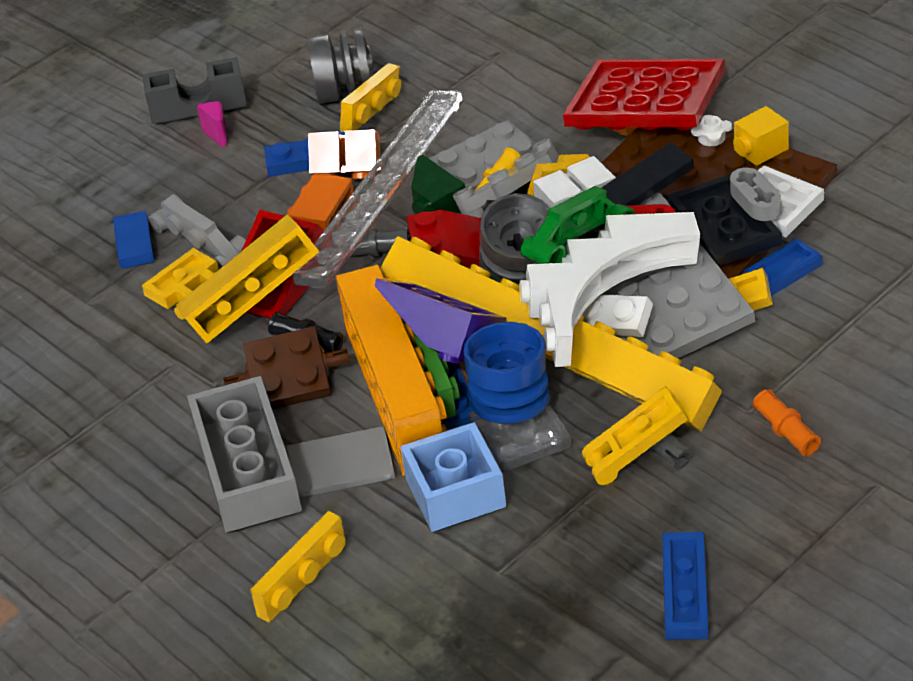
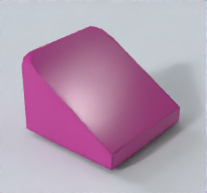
(213, 121)

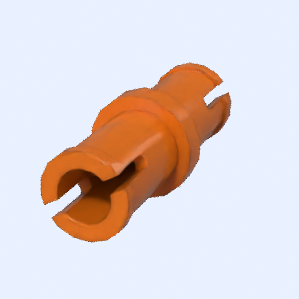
(786, 422)

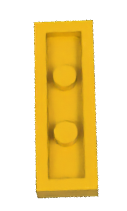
(370, 98)
(298, 567)

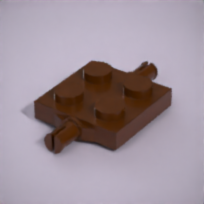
(290, 366)

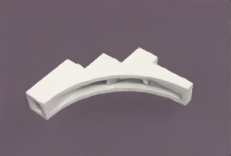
(591, 266)

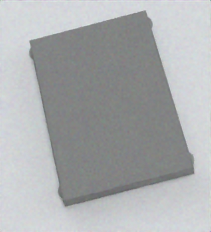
(341, 461)

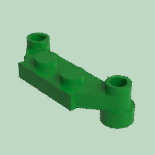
(570, 221)

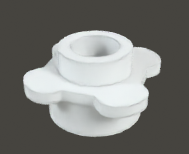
(711, 130)

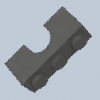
(171, 100)

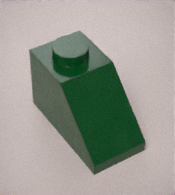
(433, 187)

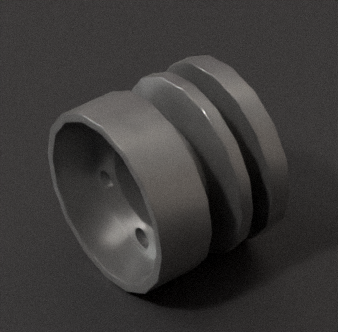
(338, 64)
(504, 229)

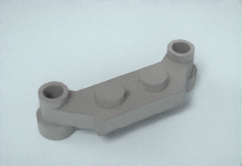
(503, 181)
(196, 228)

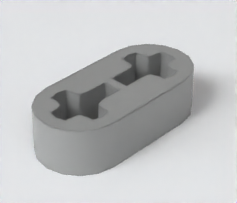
(749, 187)

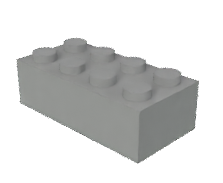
(244, 454)

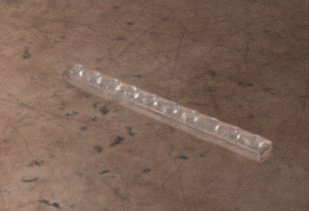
(378, 189)

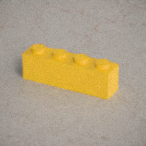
(247, 278)

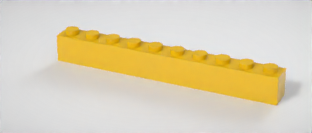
(595, 350)

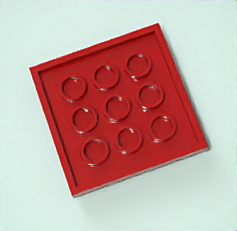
(645, 93)

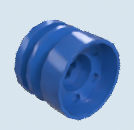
(506, 372)

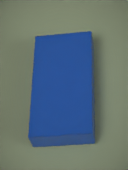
(133, 239)
(788, 265)

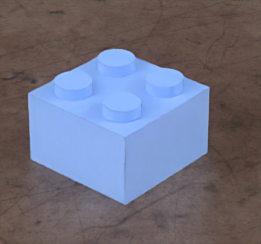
(453, 476)

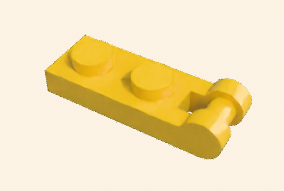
(633, 435)

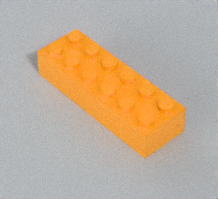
(389, 362)

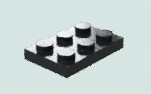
(723, 224)

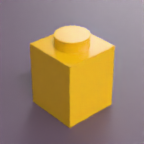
(761, 135)

